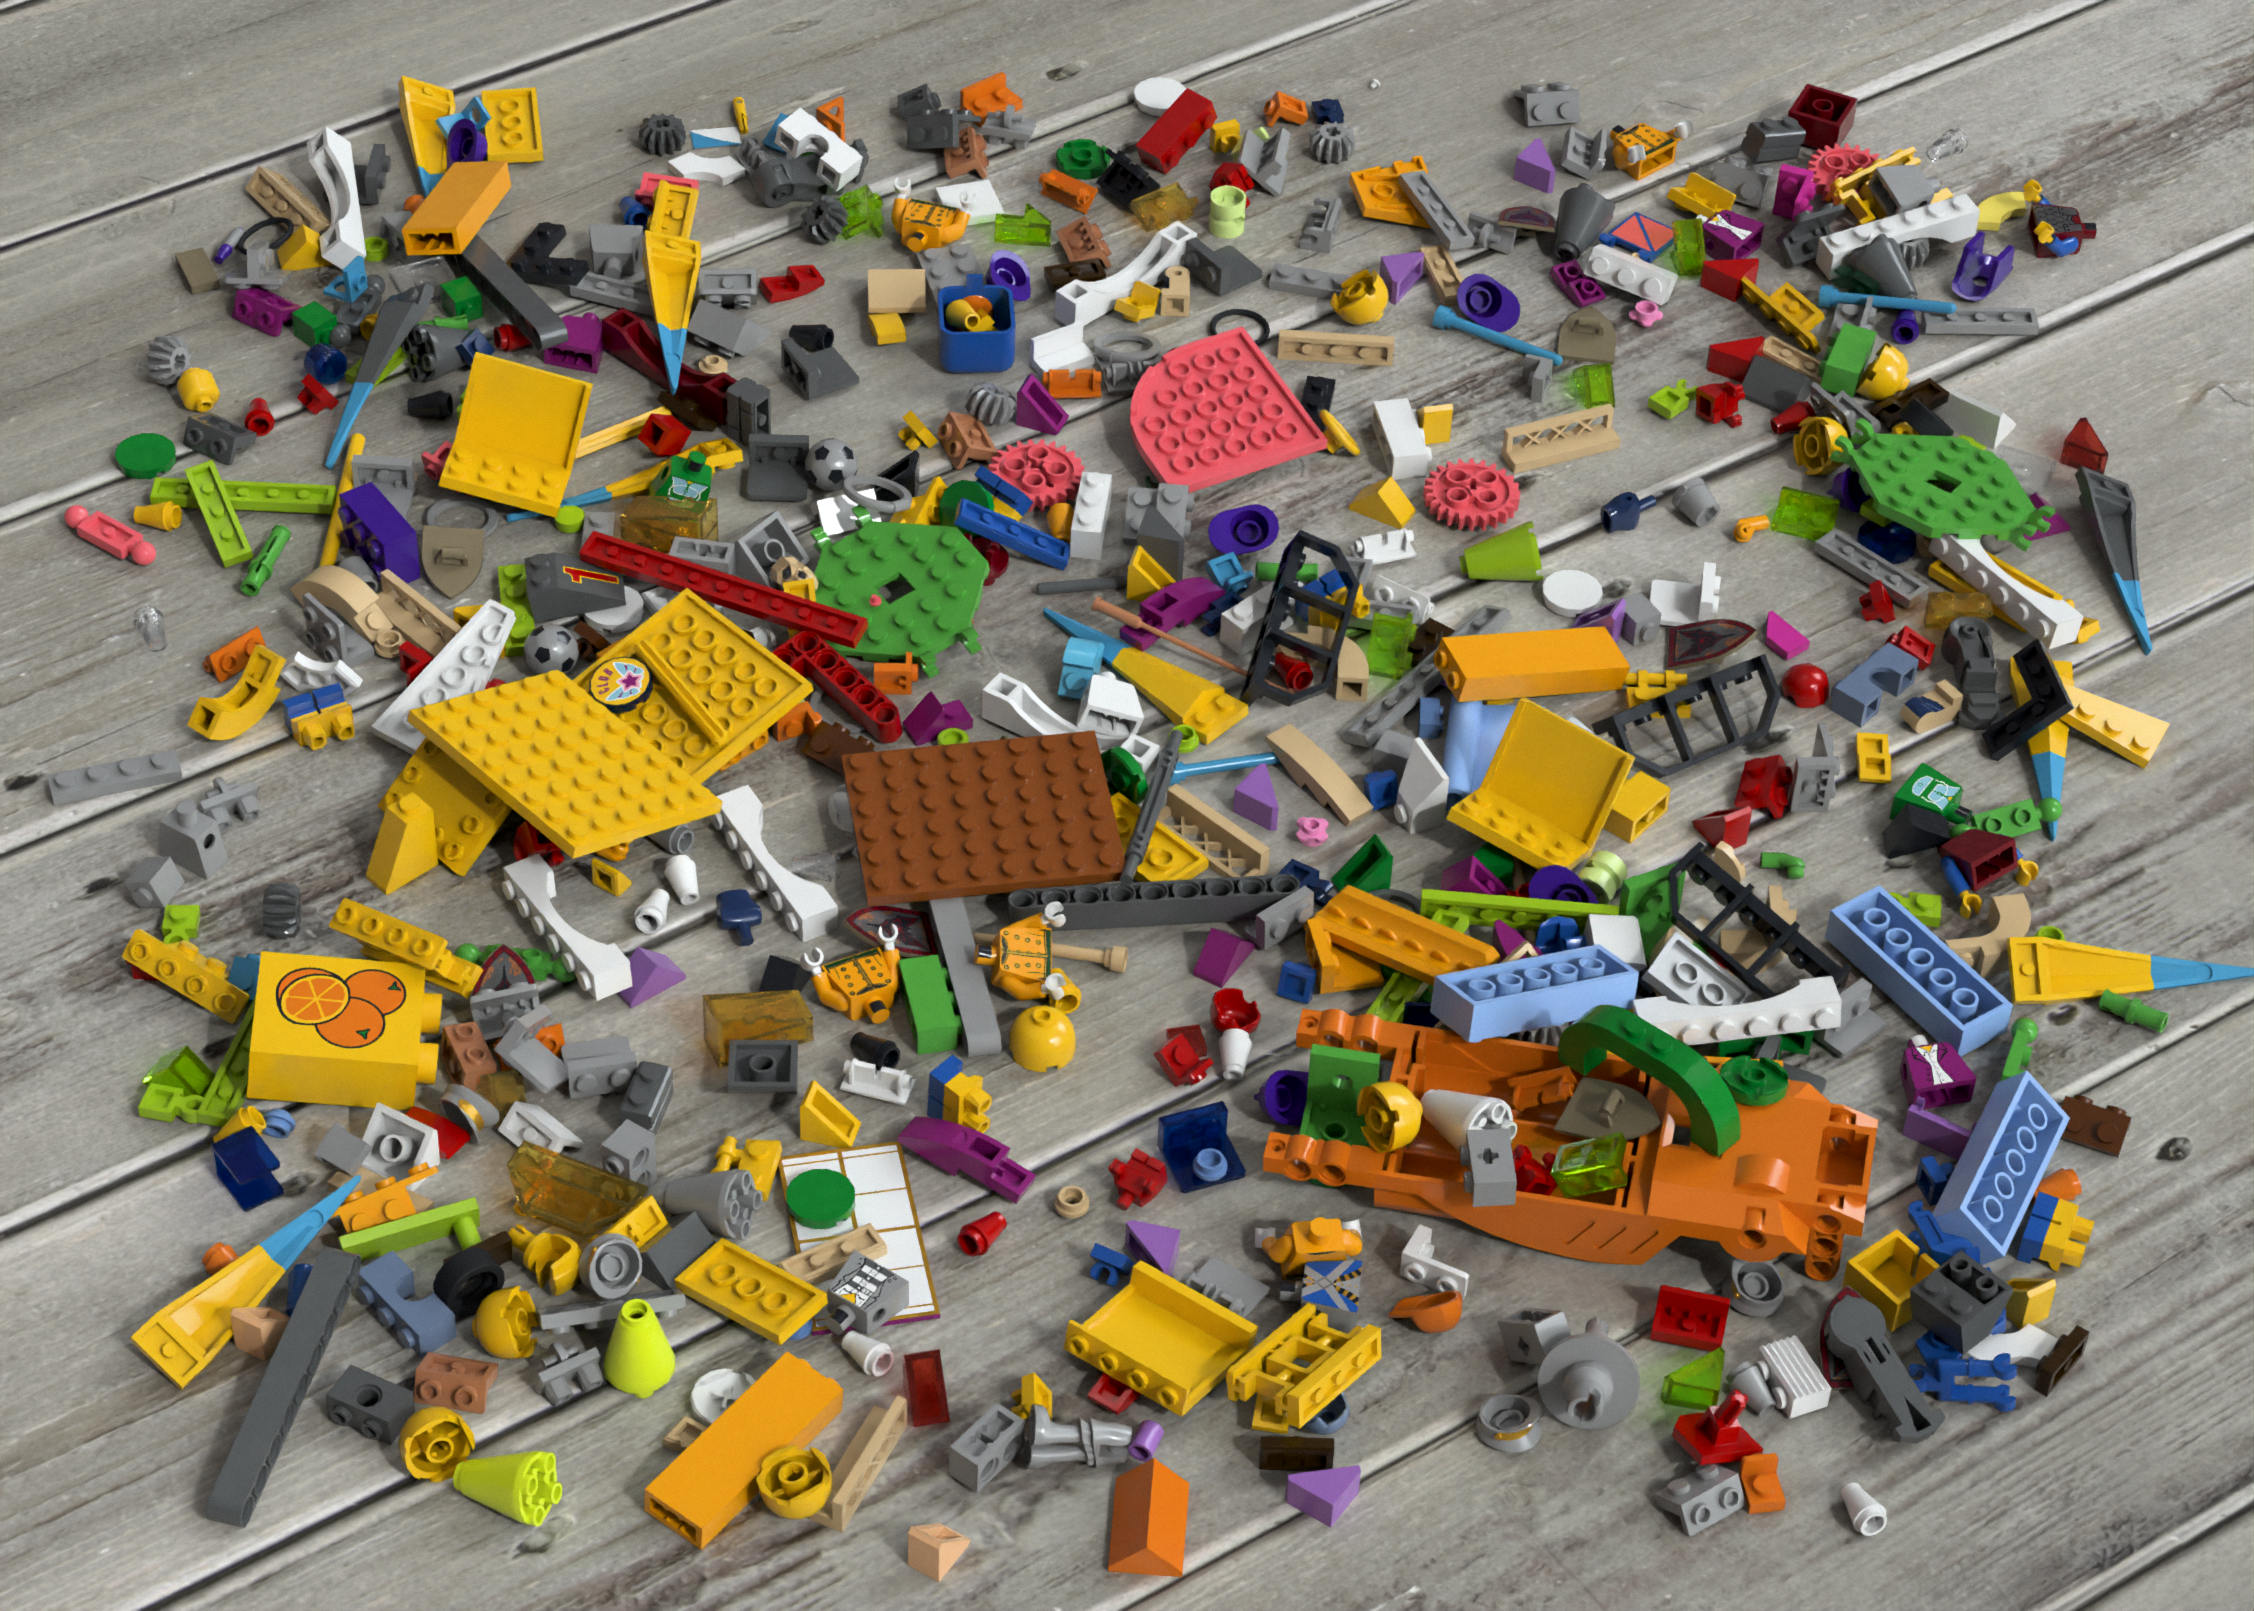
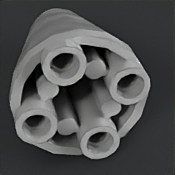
(720, 1199)

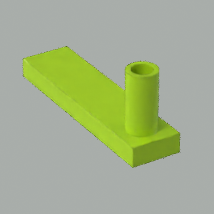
(456, 1218)

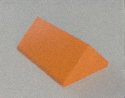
(1149, 1521)

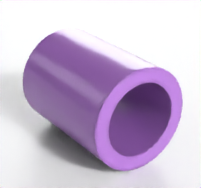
(1146, 1440)

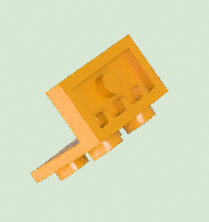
(1336, 965)

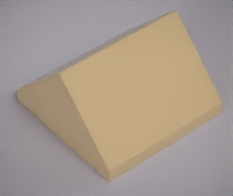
(896, 291)

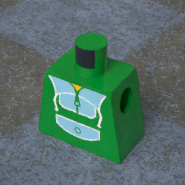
(683, 478)
(1932, 792)

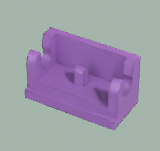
(1935, 1131)

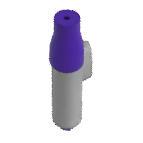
(226, 247)

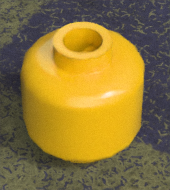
(198, 389)

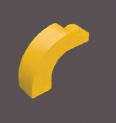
(244, 704)

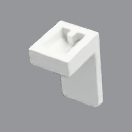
(1421, 1269)

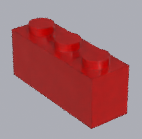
(1176, 131)

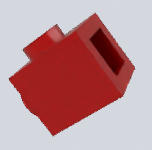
(664, 435)

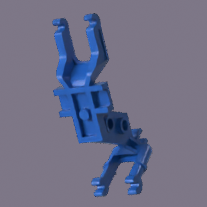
(1940, 1357)

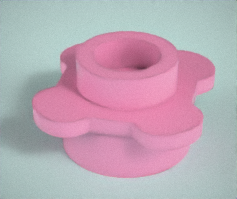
(1645, 313)
(1312, 831)

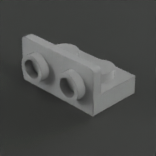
(1853, 315)

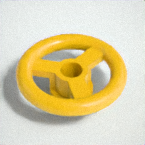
(1337, 435)

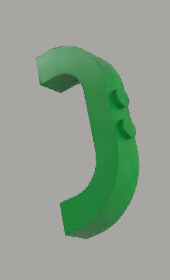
(1663, 1057)

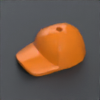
(1431, 1312)

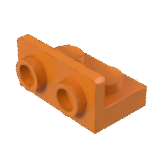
(988, 96)

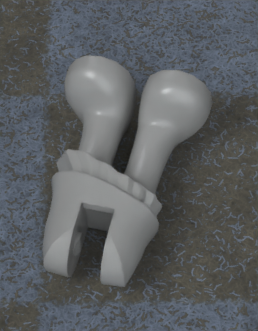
(1101, 1441)

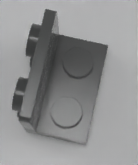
(816, 372)

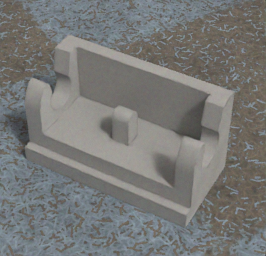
(1322, 225)
(392, 232)

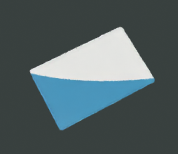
(715, 137)

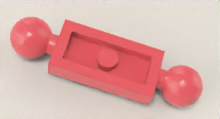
(110, 535)

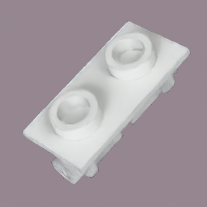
(1392, 548)
(1392, 592)
(885, 1084)

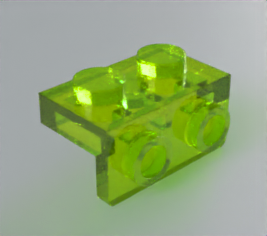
(863, 211)
(1389, 645)

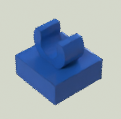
(1381, 788)
(1297, 981)
(1933, 1178)
(1109, 1260)

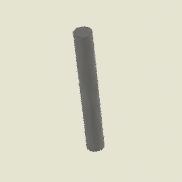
(1082, 585)

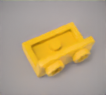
(1701, 196)
(673, 210)

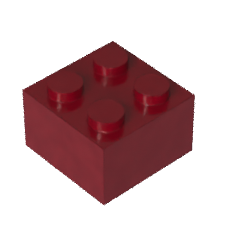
(1823, 115)

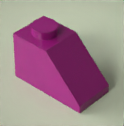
(1472, 877)

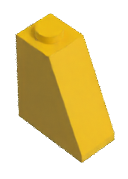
(403, 845)

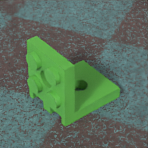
(1648, 900)
(1332, 1100)

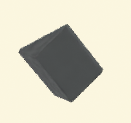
(1774, 385)
(1162, 542)
(763, 1066)
(674, 1249)

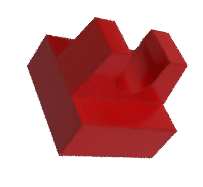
(316, 396)
(1877, 603)

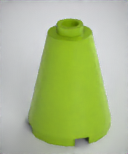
(1505, 556)

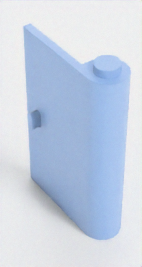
(1471, 743)

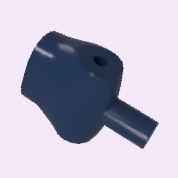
(1624, 511)
(738, 913)

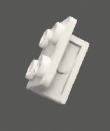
(1687, 602)

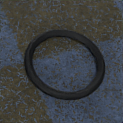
(254, 228)
(1242, 312)

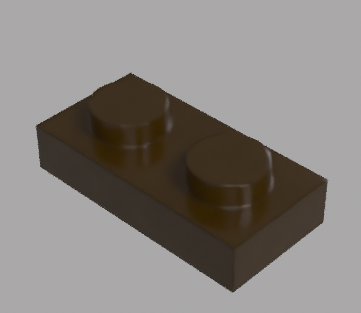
(1062, 274)
(1427, 640)
(2064, 1357)

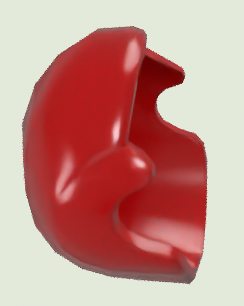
(1806, 685)
(1232, 1011)

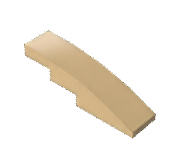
(1319, 772)

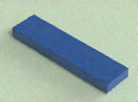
(1012, 534)

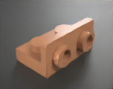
(968, 155)
(1083, 241)
(964, 438)
(465, 1054)
(454, 1382)

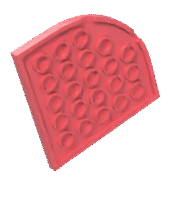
(1217, 413)

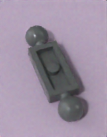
(352, 314)

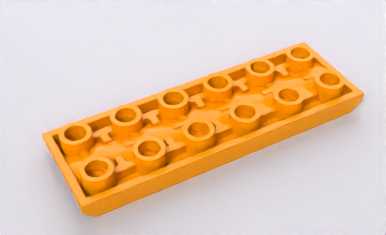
(1400, 936)

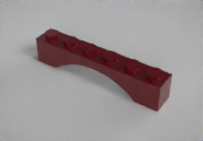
(635, 344)

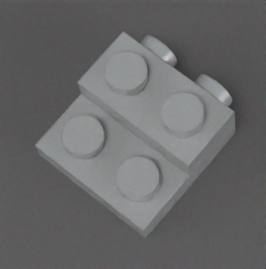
(1169, 499)

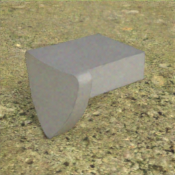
(342, 1149)

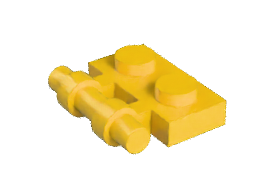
(1643, 693)
(758, 1157)

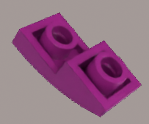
(1575, 284)

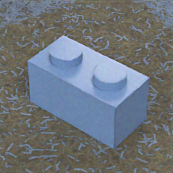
(1429, 718)

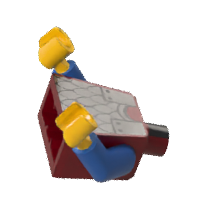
(2052, 227)
(1979, 859)

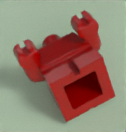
(1232, 175)
(1719, 403)
(531, 842)
(1530, 1174)
(1138, 1179)

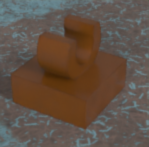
(589, 639)

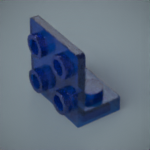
(1188, 1133)

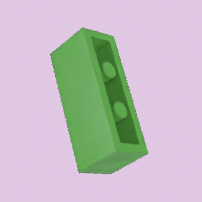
(1846, 359)
(929, 1004)

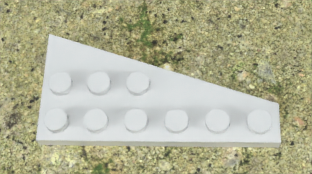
(456, 671)

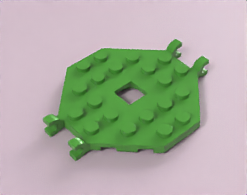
(1986, 493)
(932, 560)

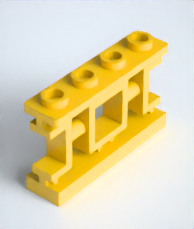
(1844, 192)
(400, 942)
(1300, 1391)

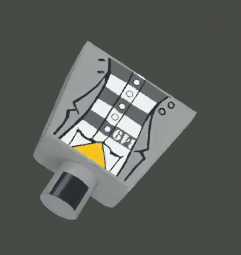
(864, 1296)

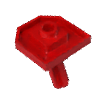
(1716, 1433)

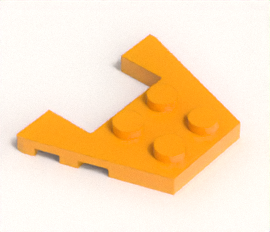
(1381, 195)

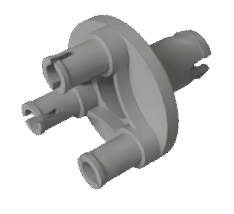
(1589, 1379)

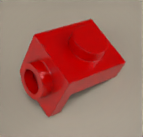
(412, 660)

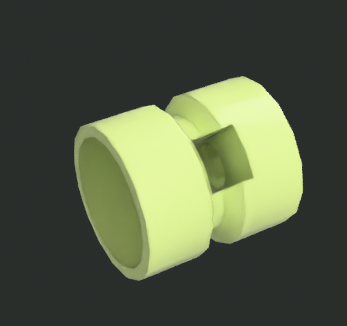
(1227, 212)
(1603, 875)

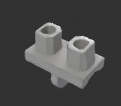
(1009, 125)
(1490, 234)
(229, 799)
(564, 1367)

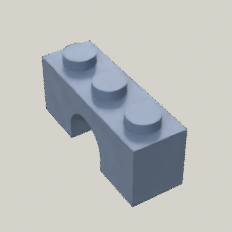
(1860, 693)
(420, 1323)

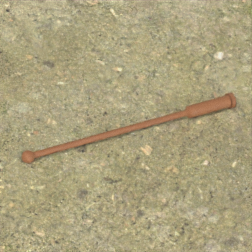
(1136, 622)

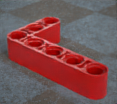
(843, 683)

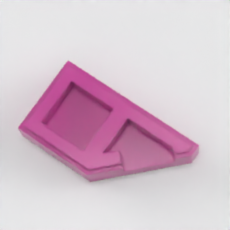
(1784, 638)

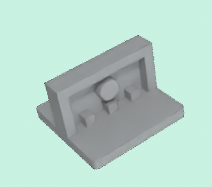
(1265, 159)
(258, 269)
(1857, 1021)

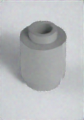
(359, 567)

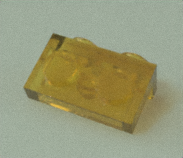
(1163, 207)
(1946, 606)

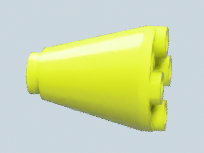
(638, 1351)
(512, 1484)

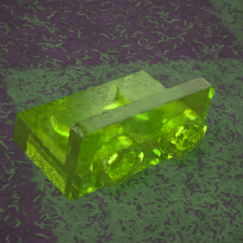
(1805, 514)
(1590, 1165)

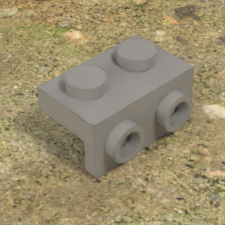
(1584, 153)
(1281, 918)
(494, 1009)
(1702, 1497)

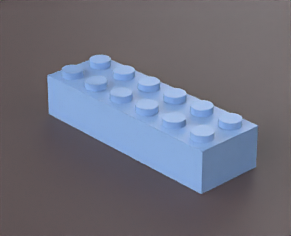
(1918, 971)
(1532, 992)
(2001, 1166)

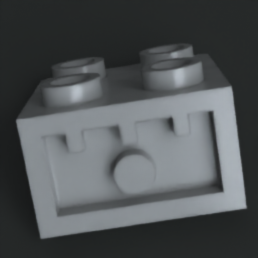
(333, 635)
(1814, 776)

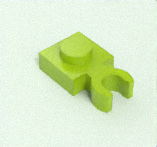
(1672, 401)
(1923, 906)
(180, 923)
(166, 1102)

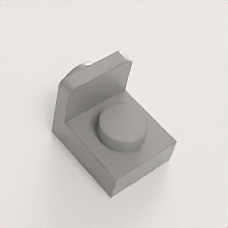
(1538, 373)

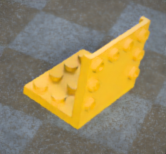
(517, 435)
(1545, 790)
(462, 806)

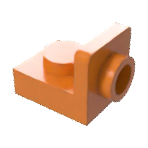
(1285, 106)
(896, 677)
(797, 722)
(1761, 1483)

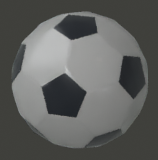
(830, 464)
(550, 649)

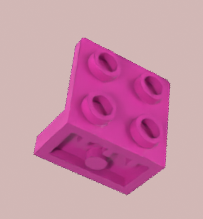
(1794, 191)

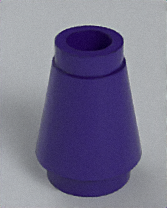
(1905, 326)

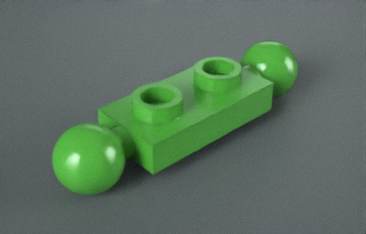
(2013, 819)
(539, 962)
(2023, 1032)

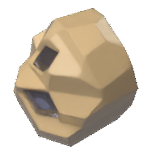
(790, 569)

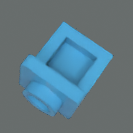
(1228, 573)
(245, 974)

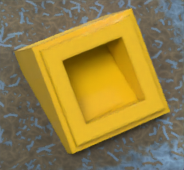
(609, 878)

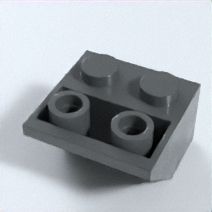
(1960, 1302)

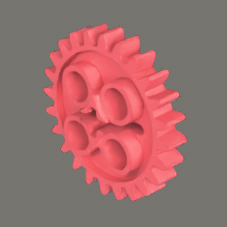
(1837, 163)
(1040, 472)
(1471, 494)

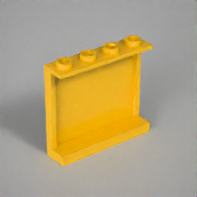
(1162, 1339)

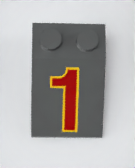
(567, 586)

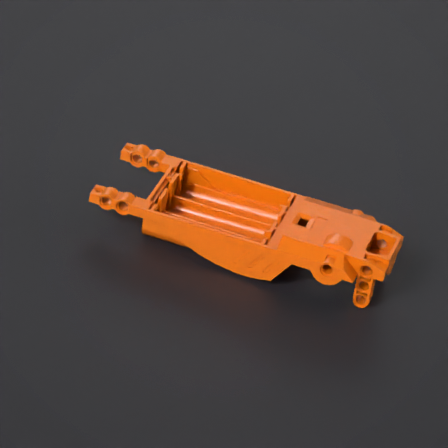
(1783, 1187)

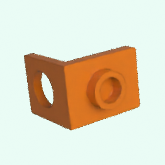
(832, 122)

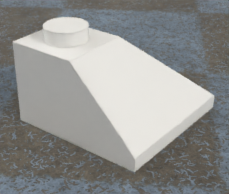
(1421, 791)

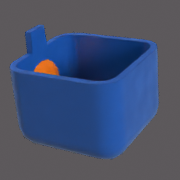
(983, 349)

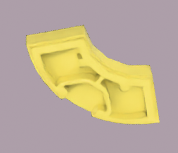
(1999, 208)

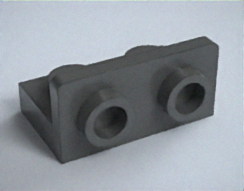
(216, 436)

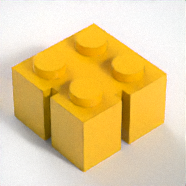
(1885, 1276)

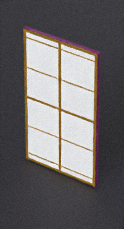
(881, 1199)

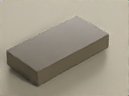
(197, 270)

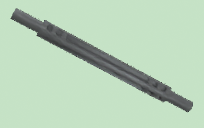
(1151, 807)

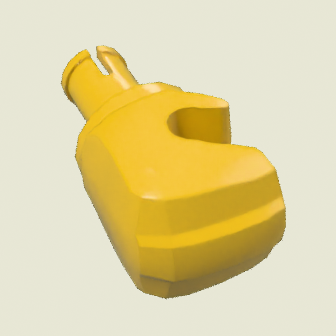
(549, 1257)

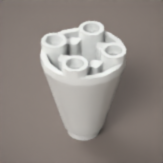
(1459, 1112)

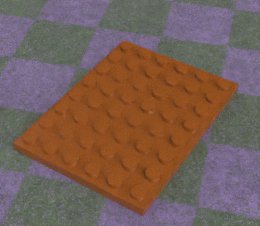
(982, 818)

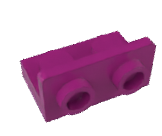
(263, 310)

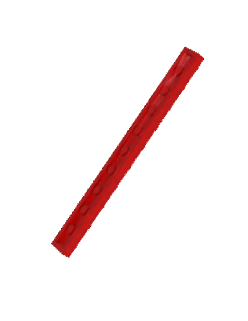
(723, 589)

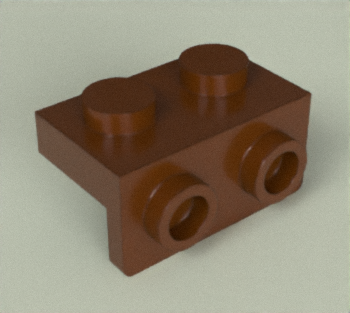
(831, 742)
(2095, 1126)

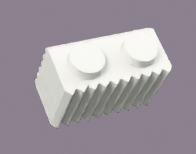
(1792, 1377)

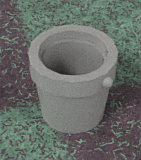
(1696, 502)

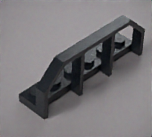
(1277, 612)
(1691, 693)
(1753, 914)

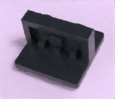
(1126, 180)

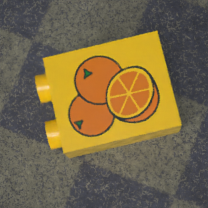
(341, 1031)

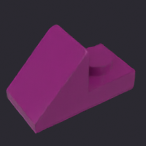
(931, 718)

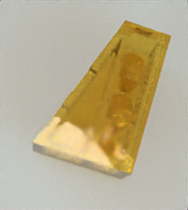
(657, 520)
(754, 1017)

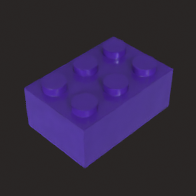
(378, 533)

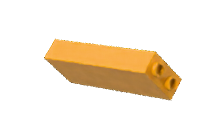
(456, 208)
(1531, 663)
(721, 1467)

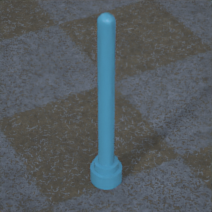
(1829, 296)
(1445, 318)
(1185, 770)

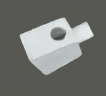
(1110, 706)

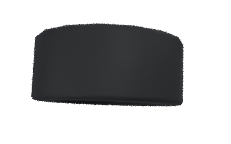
(1923, 419)
(458, 1271)

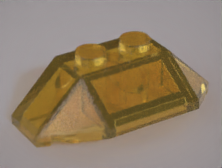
(569, 1190)

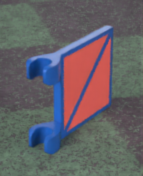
(1640, 235)

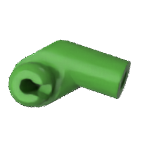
(1783, 861)

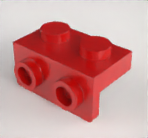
(1765, 784)
(1690, 1318)

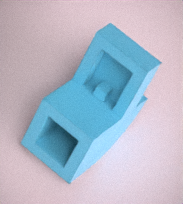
(1080, 661)

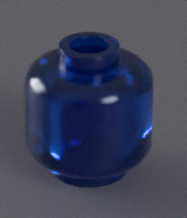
(325, 363)

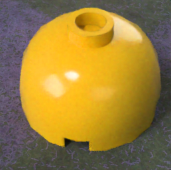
(1361, 299)
(1885, 374)
(1816, 444)
(1042, 1038)
(1389, 1114)
(505, 1323)
(435, 1443)
(795, 1482)

